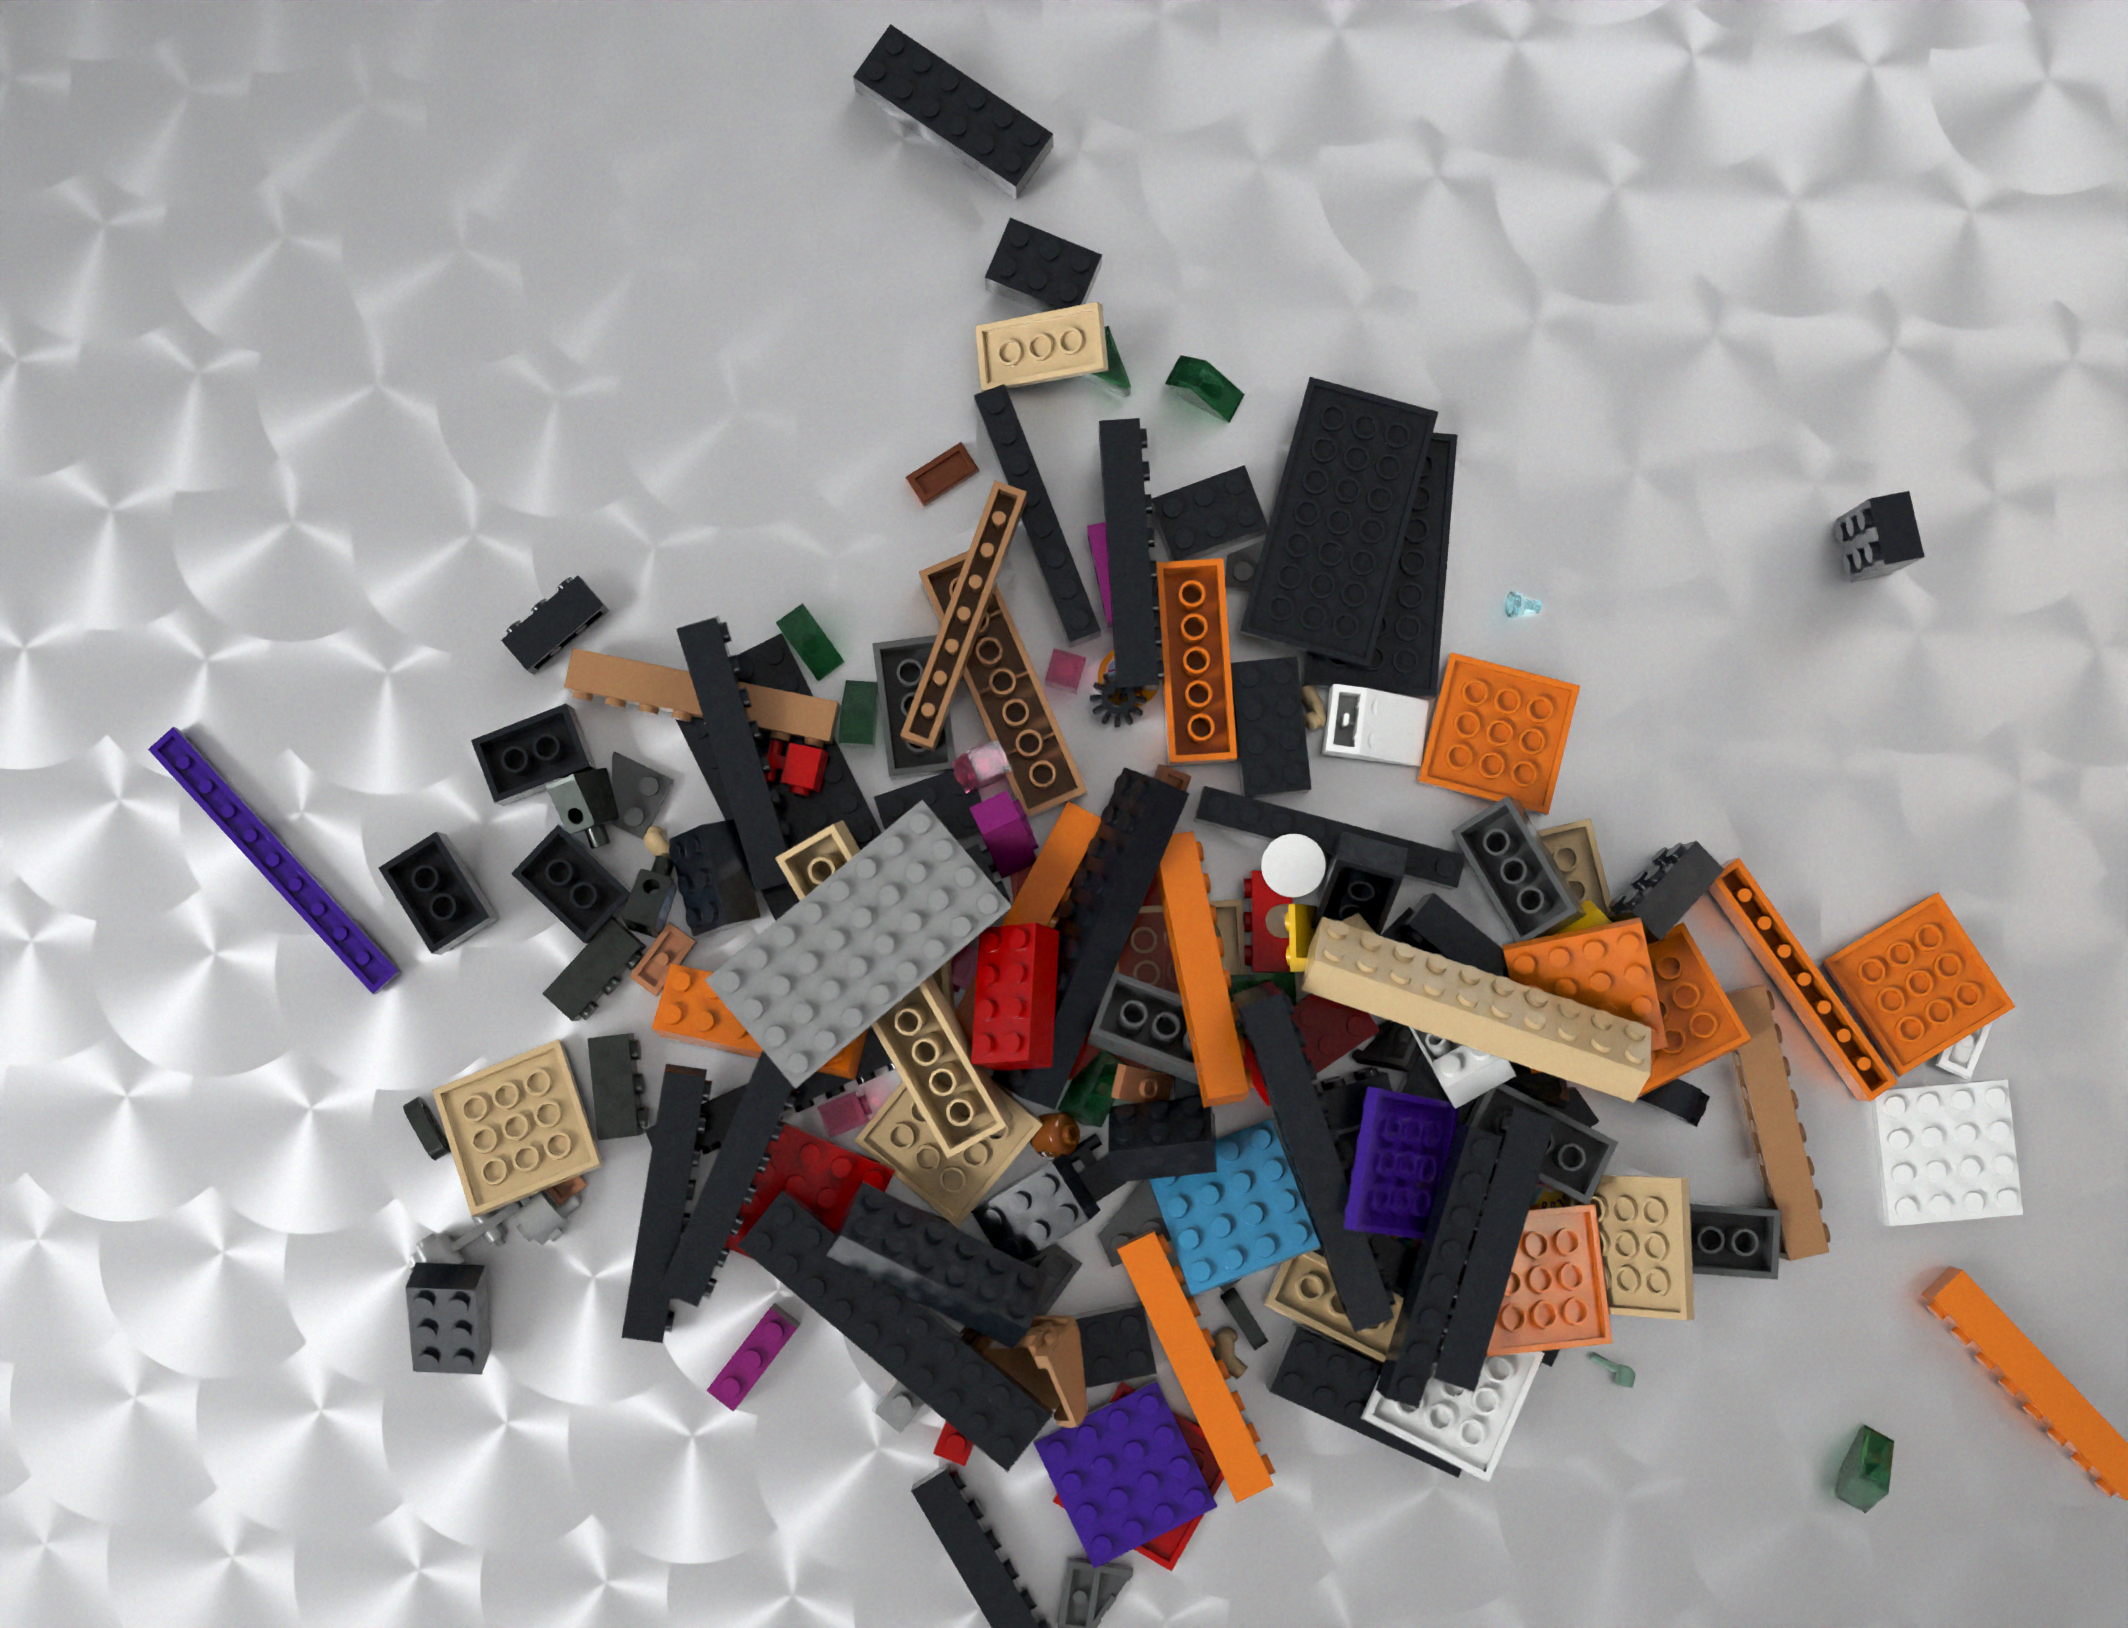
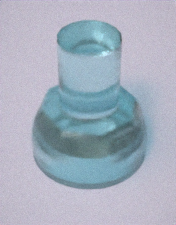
(1517, 605)

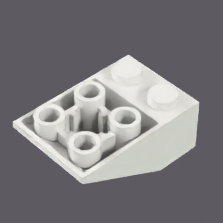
(1374, 725)
(1462, 1069)

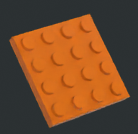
(1498, 733)
(1595, 967)
(1918, 984)
(1693, 1009)
(1554, 1286)

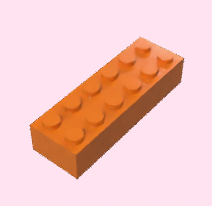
(1196, 662)
(697, 1016)

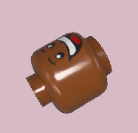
(1056, 1136)

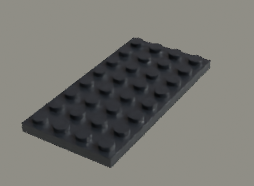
(1338, 522)
(1411, 626)
(840, 797)

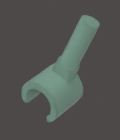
(1624, 1374)

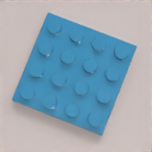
(1240, 1215)

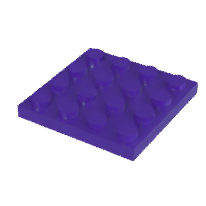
(1399, 1162)
(1125, 1474)

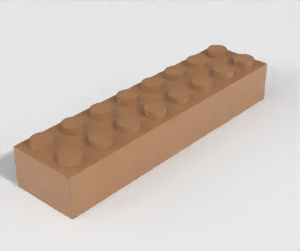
(1011, 700)

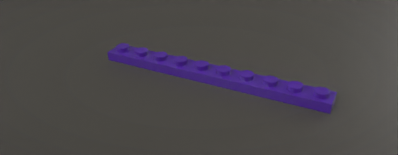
(274, 860)

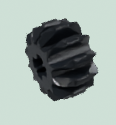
(1111, 711)

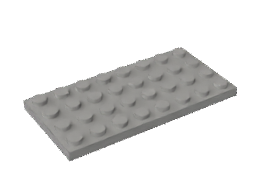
(858, 943)

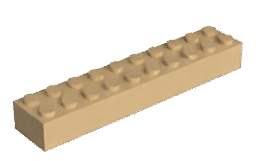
(1478, 1009)
(920, 1029)

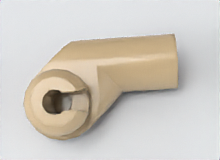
(1314, 704)
(655, 842)
(1225, 1350)

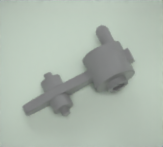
(542, 1218)
(445, 1251)

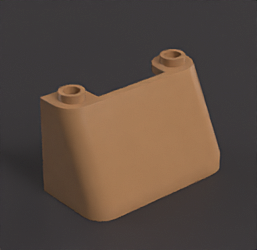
(1045, 1363)

